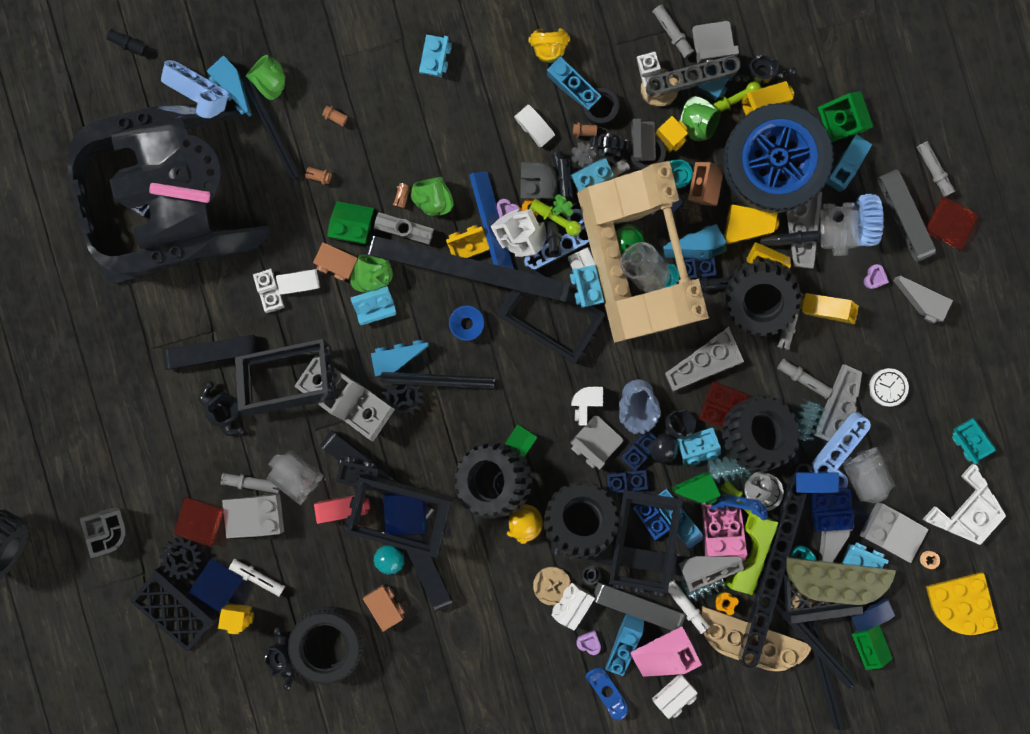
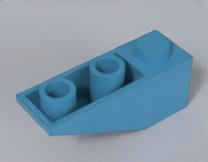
(229, 78)
(572, 83)
(848, 163)
(700, 245)
(396, 358)
(687, 529)
(625, 643)

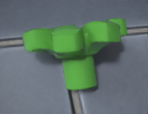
(562, 206)

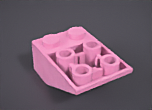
(723, 532)
(667, 655)

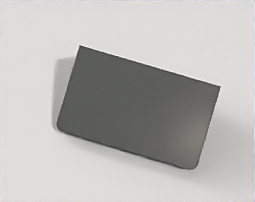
(643, 140)

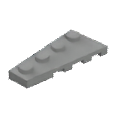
(805, 219)
(712, 358)
(840, 403)

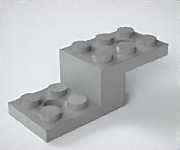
(350, 400)

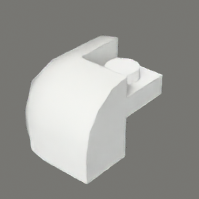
(520, 232)

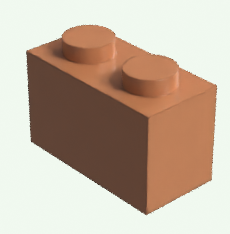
(706, 183)
(335, 261)
(384, 607)

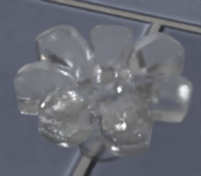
(582, 158)

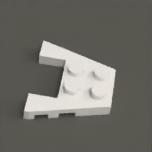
(976, 516)

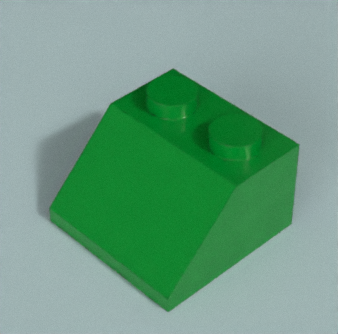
(845, 116)
(350, 223)
(699, 488)

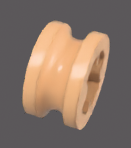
(932, 554)

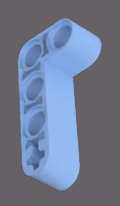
(208, 95)
(576, 244)
(844, 448)

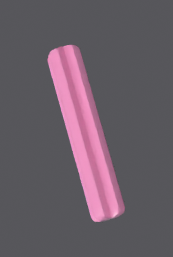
(179, 192)

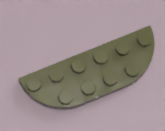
(839, 581)

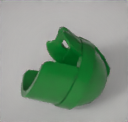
(628, 234)

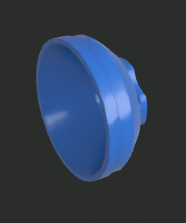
(462, 313)

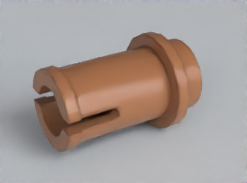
(334, 115)
(584, 130)
(319, 175)
(402, 194)

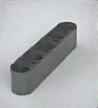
(699, 70)
(906, 215)
(638, 606)

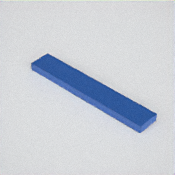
(489, 215)

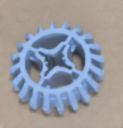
(870, 219)

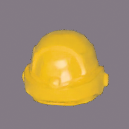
(549, 45)
(525, 523)

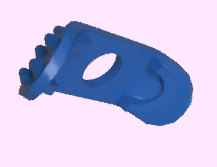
(749, 504)
(615, 703)

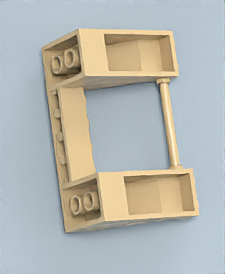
(624, 201)

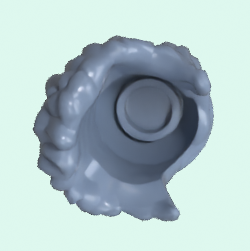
(639, 407)

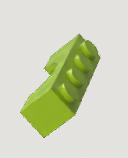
(761, 535)

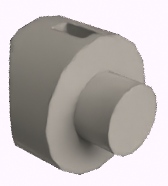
(760, 489)

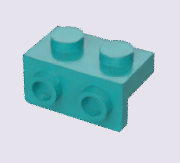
(973, 440)

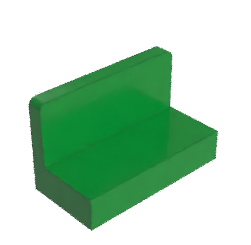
(521, 440)
(872, 648)

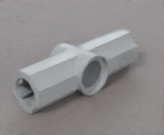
(391, 225)

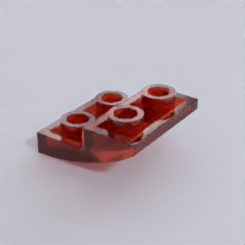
(951, 223)
(719, 402)
(198, 521)

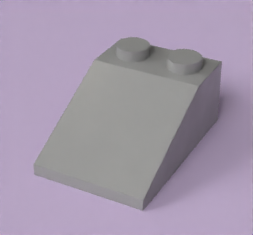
(253, 516)
(893, 532)

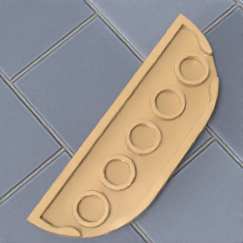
(728, 632)

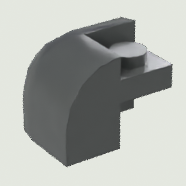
(539, 181)
(103, 531)

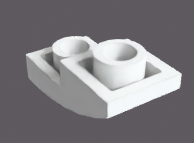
(649, 67)
(534, 125)
(298, 281)
(268, 291)

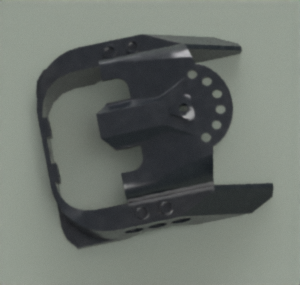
(177, 226)

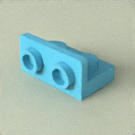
(434, 56)
(592, 174)
(587, 286)
(373, 305)
(699, 447)
(859, 556)

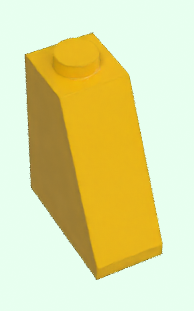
(773, 94)
(748, 223)
(829, 308)

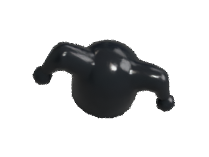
(763, 71)
(220, 410)
(278, 658)

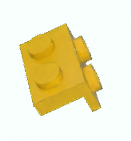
(469, 243)

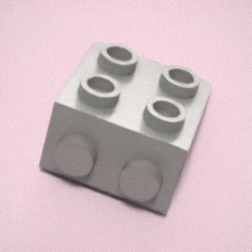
(713, 41)
(596, 442)

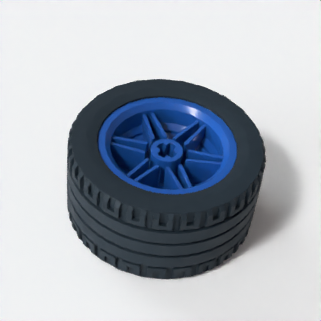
(811, 149)

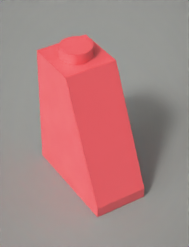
(336, 509)

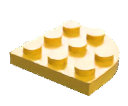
(963, 604)

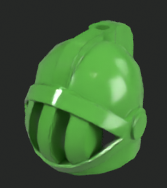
(268, 77)
(700, 118)
(432, 196)
(371, 273)

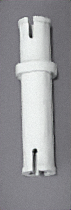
(236, 566)
(688, 608)

